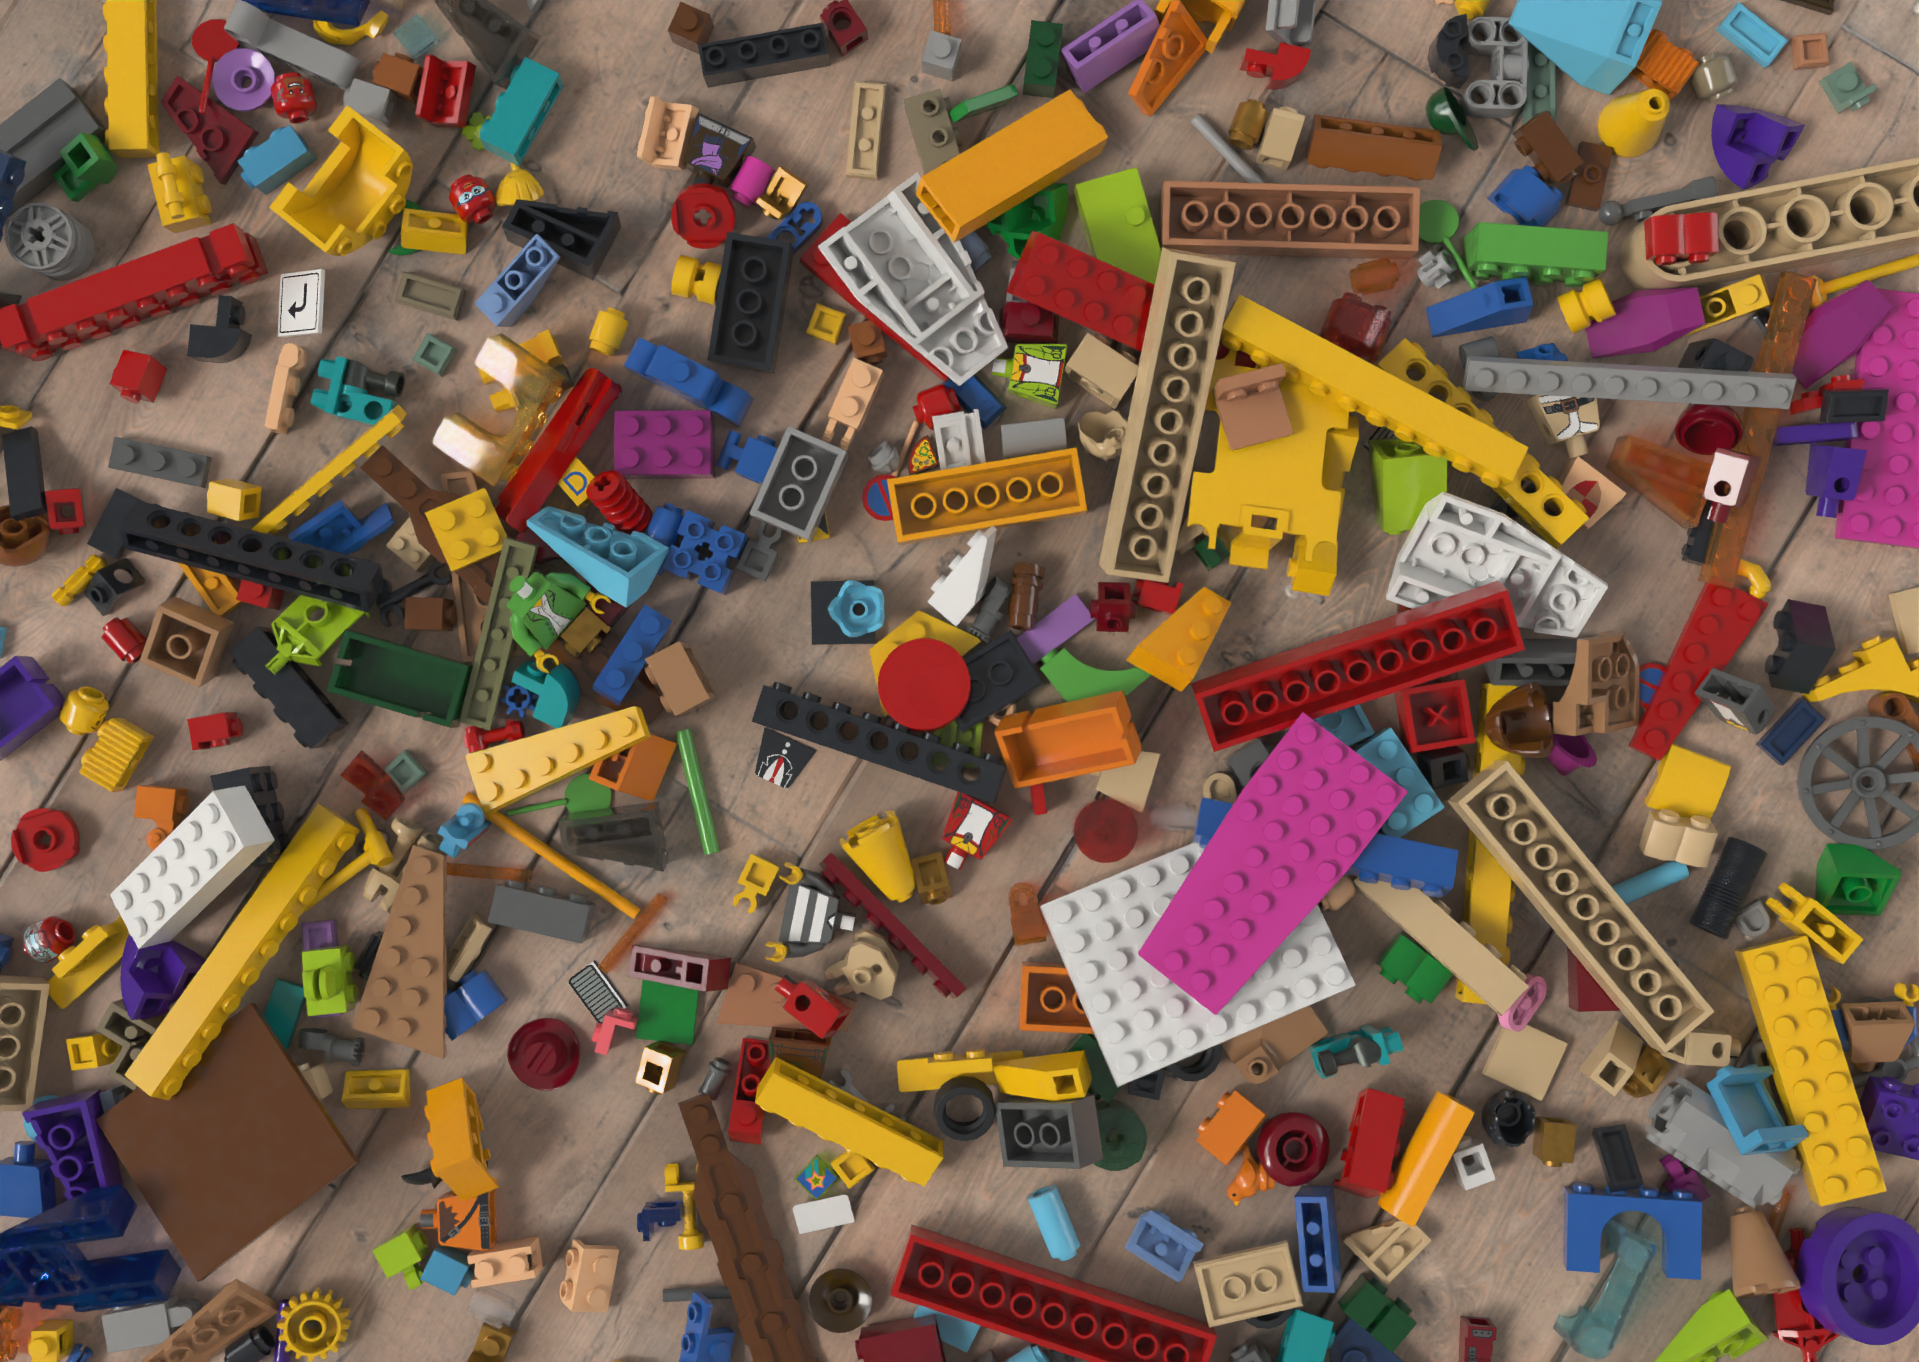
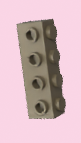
(932, 129)

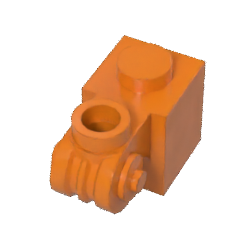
(163, 805)

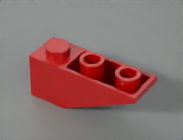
(746, 1116)

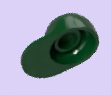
(1447, 116)

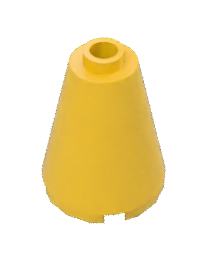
(1633, 122)
(882, 855)

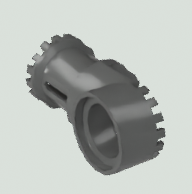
(989, 616)
(334, 1047)

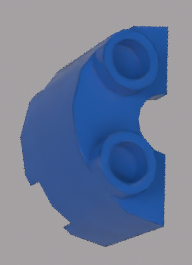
(1527, 198)

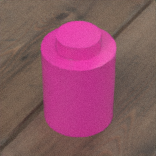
(751, 181)

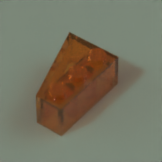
(1662, 477)

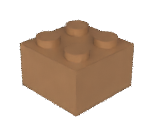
(186, 641)
(680, 679)

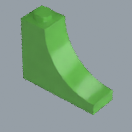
(1079, 681)

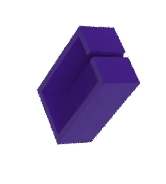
(25, 702)

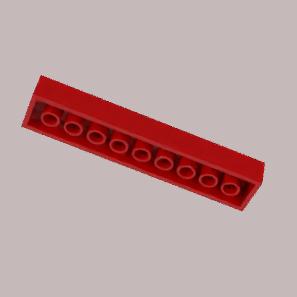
(1358, 665)
(1043, 1304)

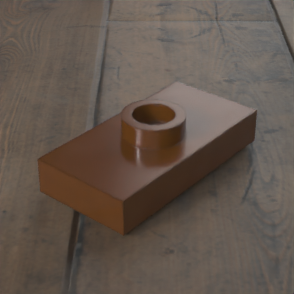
(1589, 183)

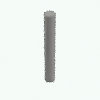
(1225, 149)

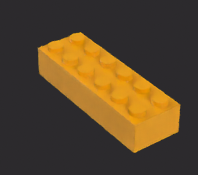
(987, 495)

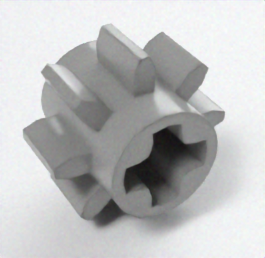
(1436, 268)

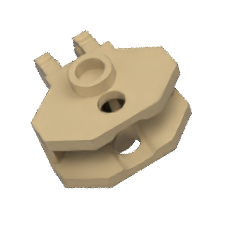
(866, 967)

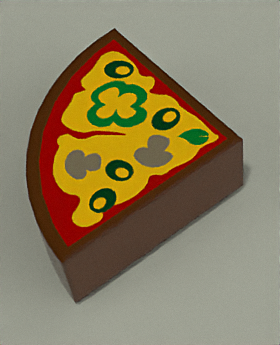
(922, 457)

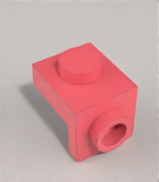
(605, 1032)

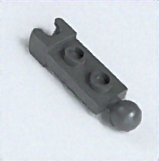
(1641, 208)

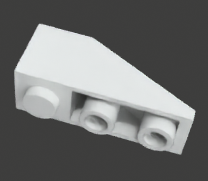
(967, 582)

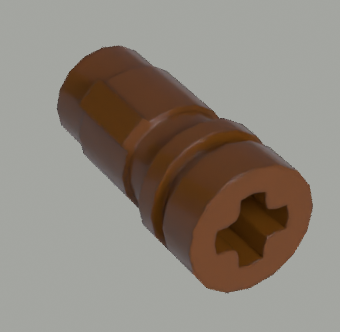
(1025, 598)

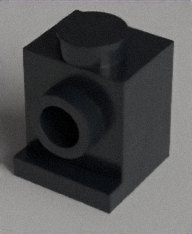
(1444, 766)

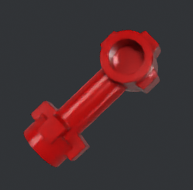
(477, 738)

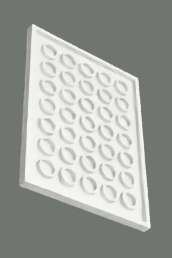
(1140, 1013)

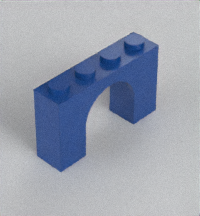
(1591, 1208)

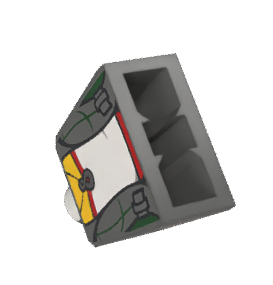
(1747, 702)

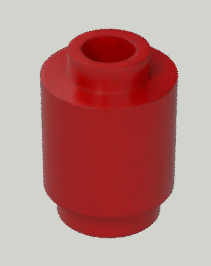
(124, 639)

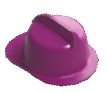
(1570, 752)

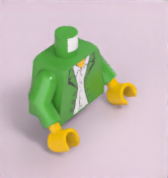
(544, 609)

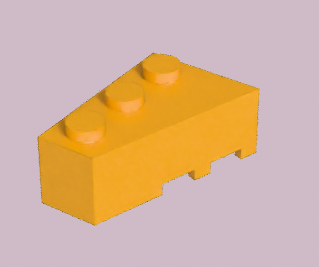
(1181, 642)
(457, 1140)

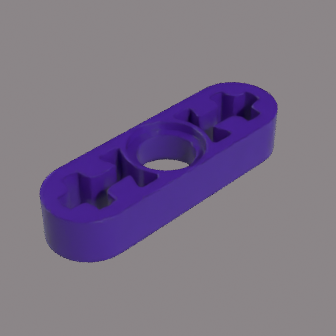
(1815, 433)

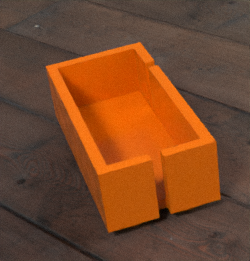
(1068, 739)

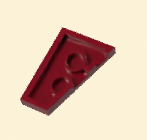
(217, 134)

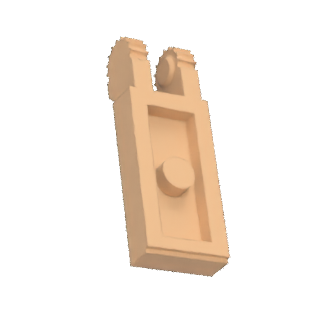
(284, 388)

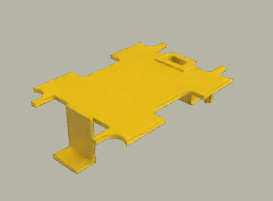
(1271, 478)

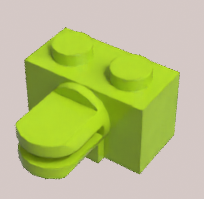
(329, 980)

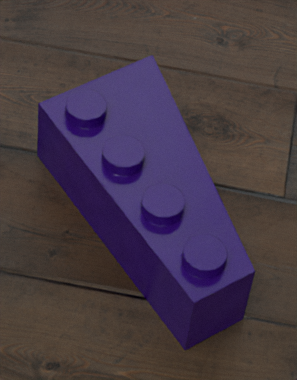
(75, 1142)

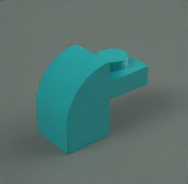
(557, 691)

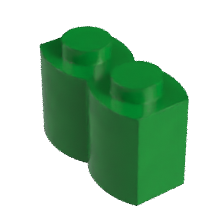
(1414, 969)

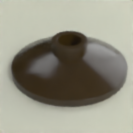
(836, 1315)

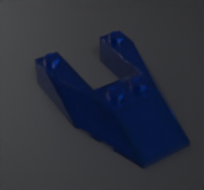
(48, 1267)

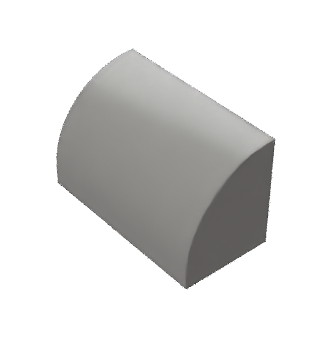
(1033, 437)

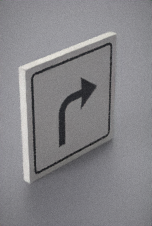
(301, 303)

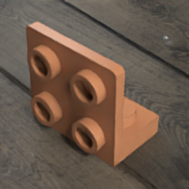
(1252, 407)

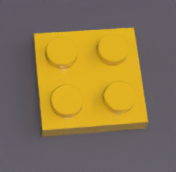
(467, 529)

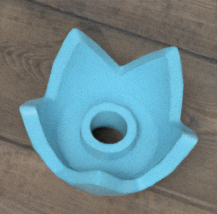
(857, 593)

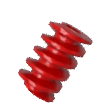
(619, 502)

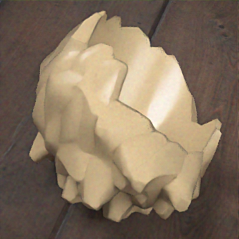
(1102, 433)

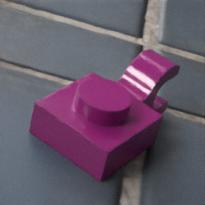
(1682, 1178)

